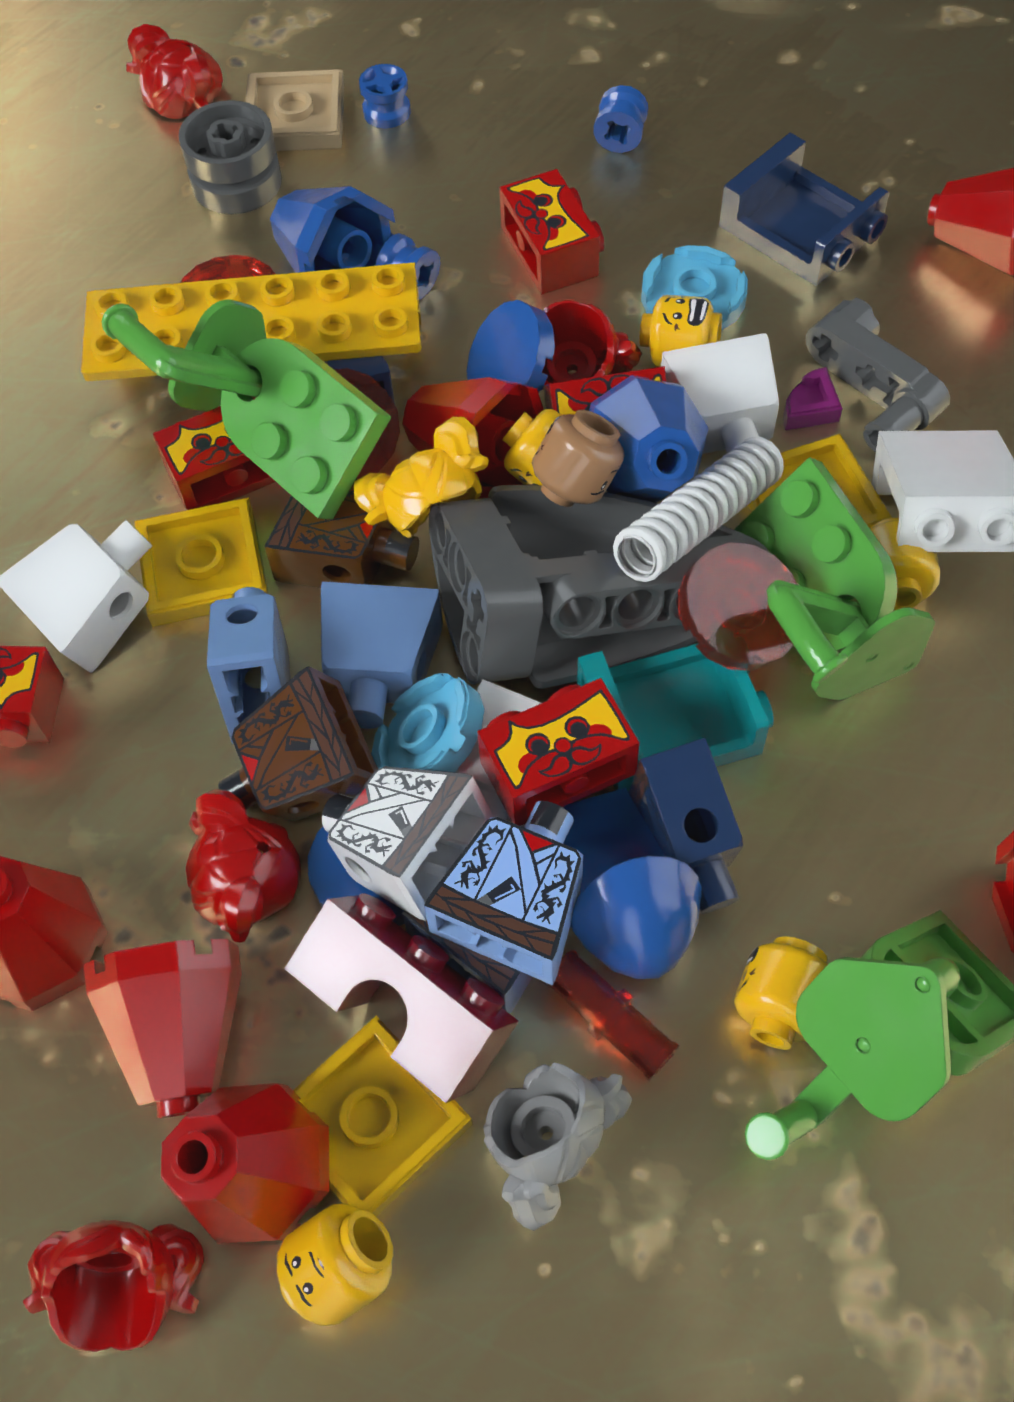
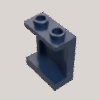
(798, 214)

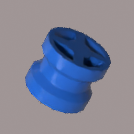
(385, 96)
(621, 119)
(402, 249)

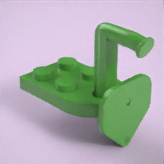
(307, 419)
(835, 560)
(893, 1028)

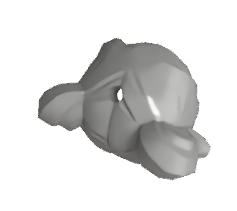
(553, 1102)

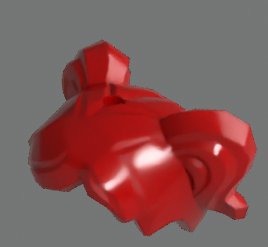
(172, 72)
(586, 344)
(228, 874)
(113, 1282)

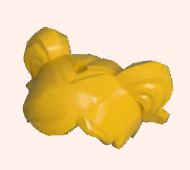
(425, 479)

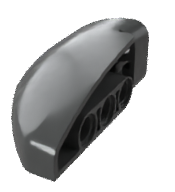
(541, 585)

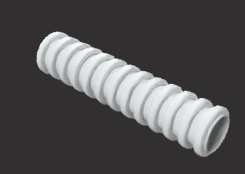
(697, 509)

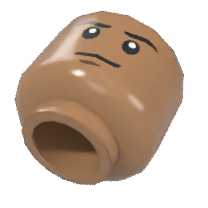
(578, 458)

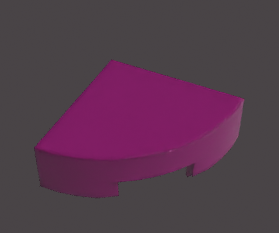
(812, 402)

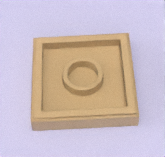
(301, 106)

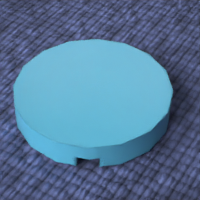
(697, 273)
(432, 726)

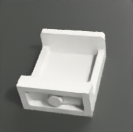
(948, 488)

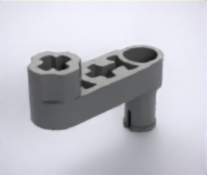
(853, 352)

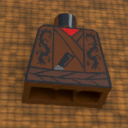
(337, 550)
(300, 749)

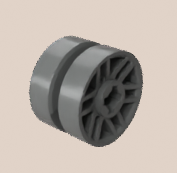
(230, 156)

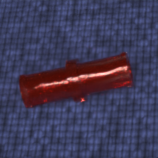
(612, 1015)

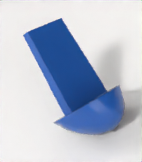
(633, 900)

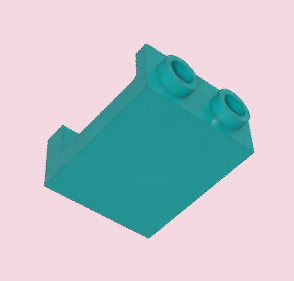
(682, 700)

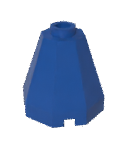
(330, 228)
(658, 433)

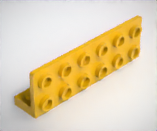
(326, 311)

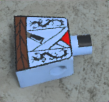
(512, 892)

